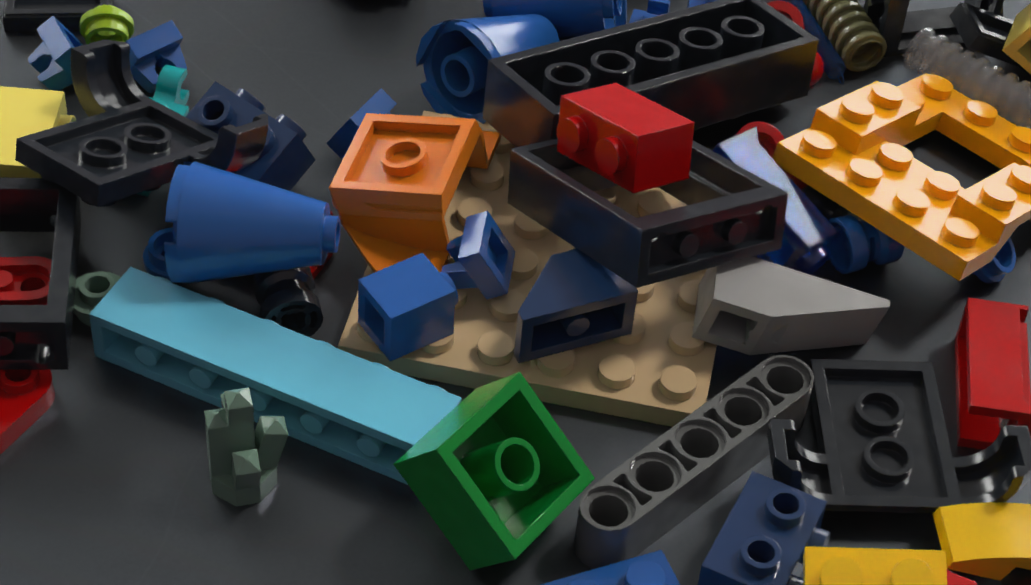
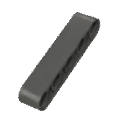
(689, 463)

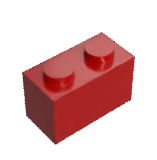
(625, 137)

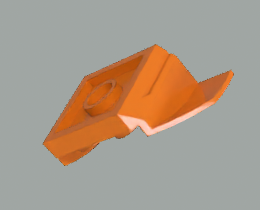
(402, 181)

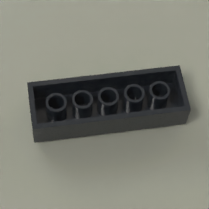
(696, 61)

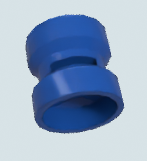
(861, 244)

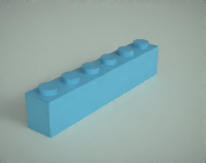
(212, 348)

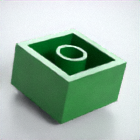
(495, 472)

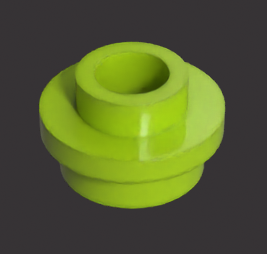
(106, 23)

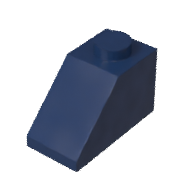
(573, 307)

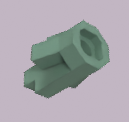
(239, 458)

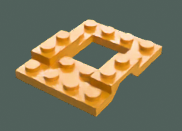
(861, 163)

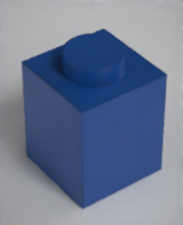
(407, 306)

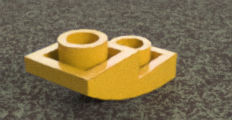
(985, 537)

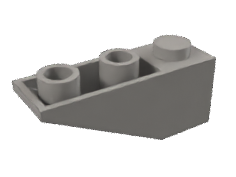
(777, 309)

